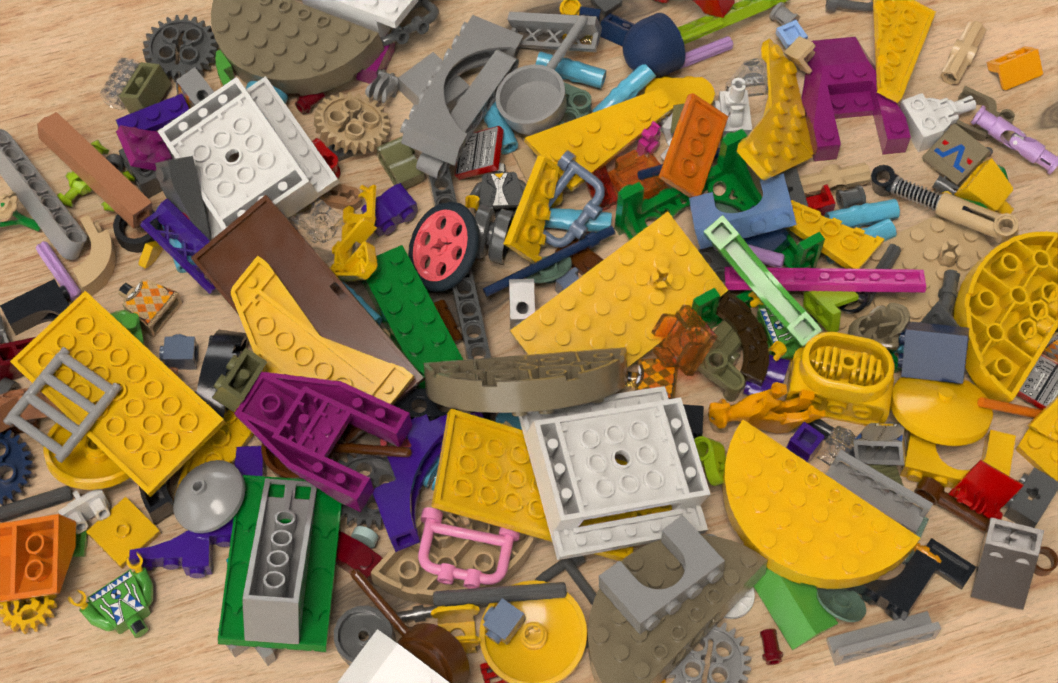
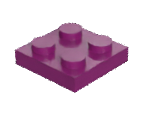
(143, 147)

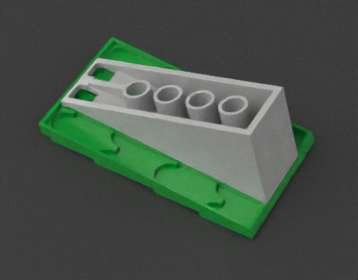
(281, 566)

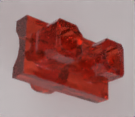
(610, 196)

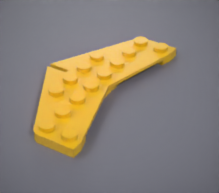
(782, 133)
(292, 345)

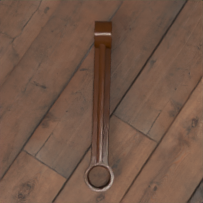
(935, 493)

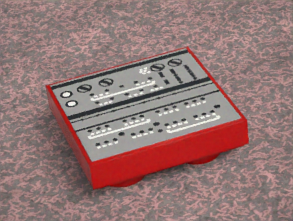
(480, 153)
(1041, 384)

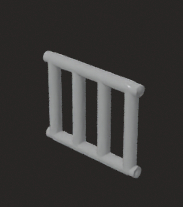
(77, 431)

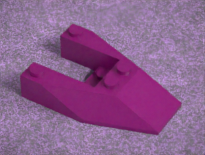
(846, 87)
(305, 419)

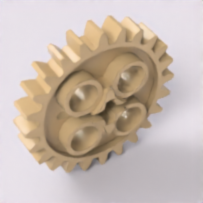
(351, 123)

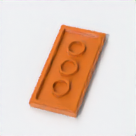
(693, 146)

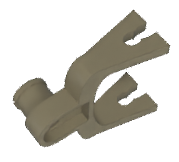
(991, 106)

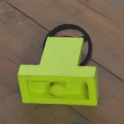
(824, 305)

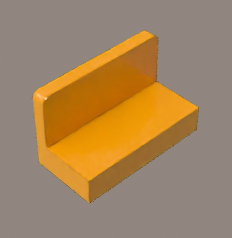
(1017, 67)

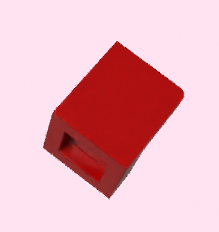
(823, 202)

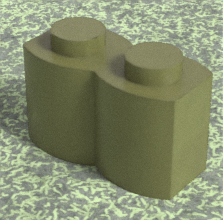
(400, 163)

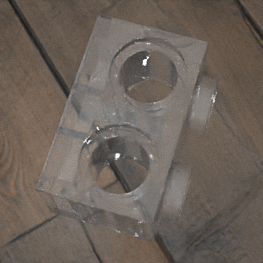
(319, 215)

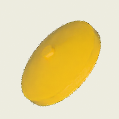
(941, 410)
(85, 466)
(545, 645)

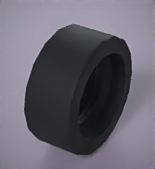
(133, 245)

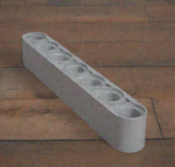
(473, 106)
(40, 199)

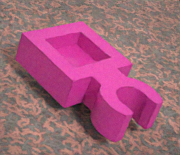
(650, 141)

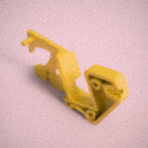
(356, 229)

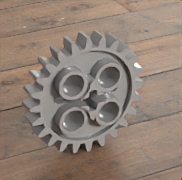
(731, 666)

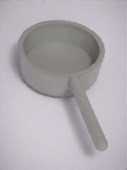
(535, 94)

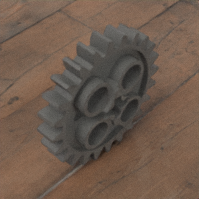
(166, 42)
(380, 472)

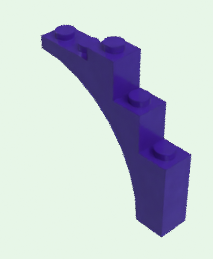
(399, 497)
(192, 549)

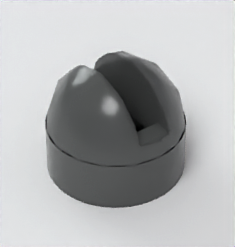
(116, 161)

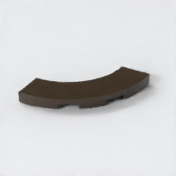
(751, 336)

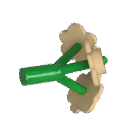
(9, 207)

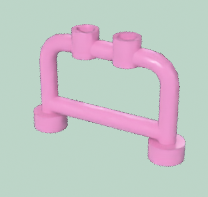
(447, 572)

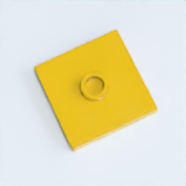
(122, 531)

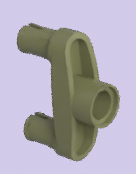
(725, 375)

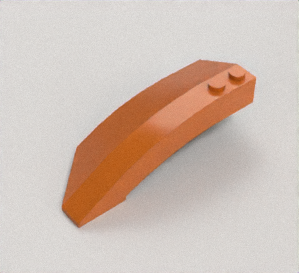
(35, 556)

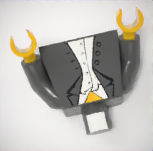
(497, 190)

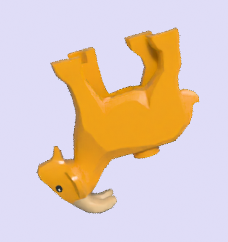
(766, 411)

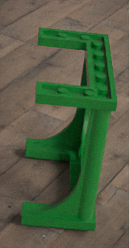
(734, 175)

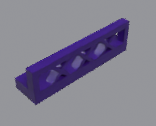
(181, 228)

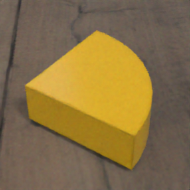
(150, 254)

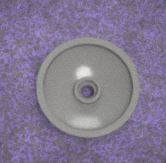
(209, 496)

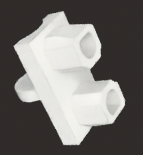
(86, 507)

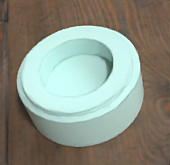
(365, 536)

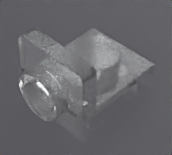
(838, 440)

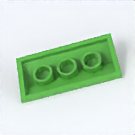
(794, 608)

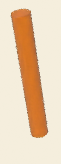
(1008, 407)

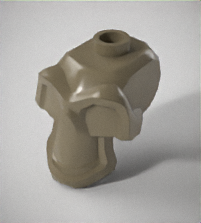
(882, 325)

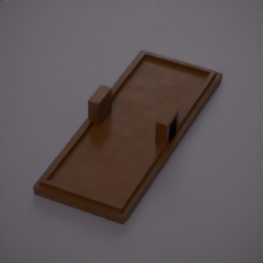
(309, 280)

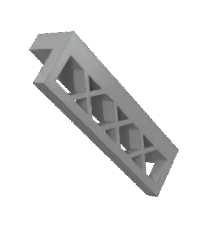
(554, 23)
(878, 492)
(882, 638)

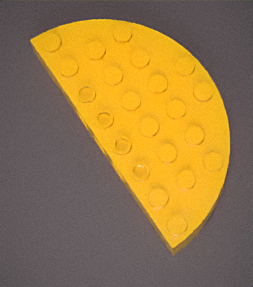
(1010, 311)
(804, 519)

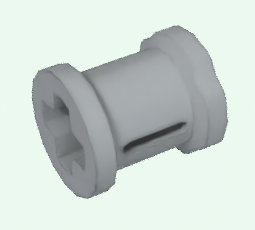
(782, 14)

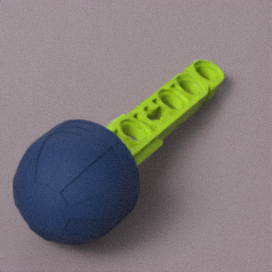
(661, 43)

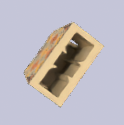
(152, 303)

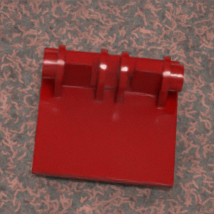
(985, 490)

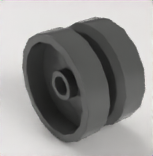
(493, 232)
(354, 626)

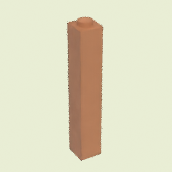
(94, 169)

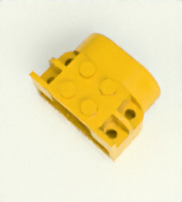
(847, 376)

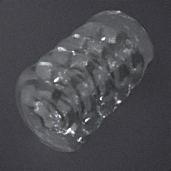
(117, 81)

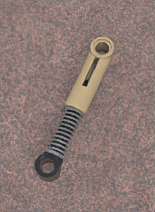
(946, 205)

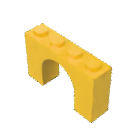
(924, 460)

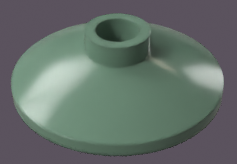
(552, 272)
(842, 604)

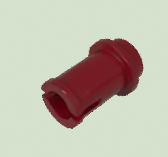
(306, 102)
(772, 652)

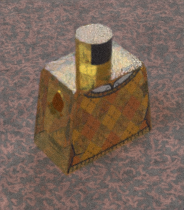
(653, 374)

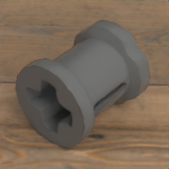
(850, 197)

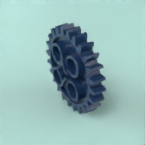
(17, 460)

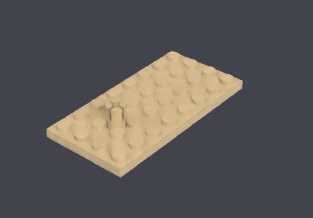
(930, 247)

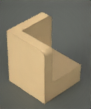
(800, 53)

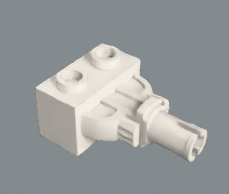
(736, 106)
(932, 117)

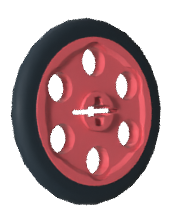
(468, 240)

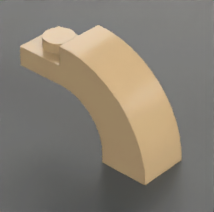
(101, 262)

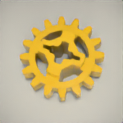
(27, 615)

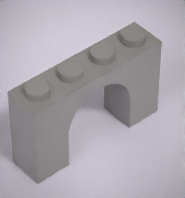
(646, 606)

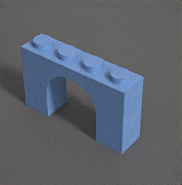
(768, 215)

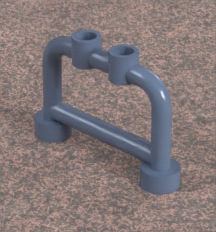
(591, 209)

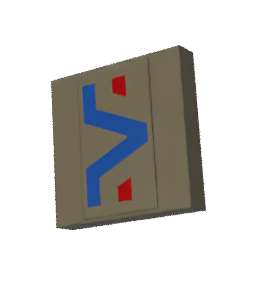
(956, 155)

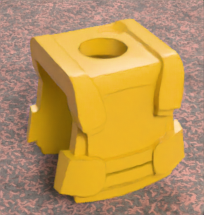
(459, 618)

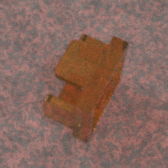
(626, 173)
(683, 340)

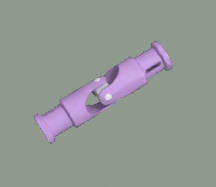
(1026, 146)

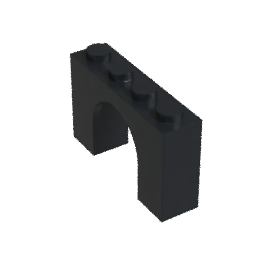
(36, 306)
(902, 592)

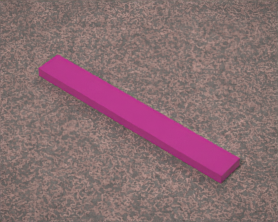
(839, 279)

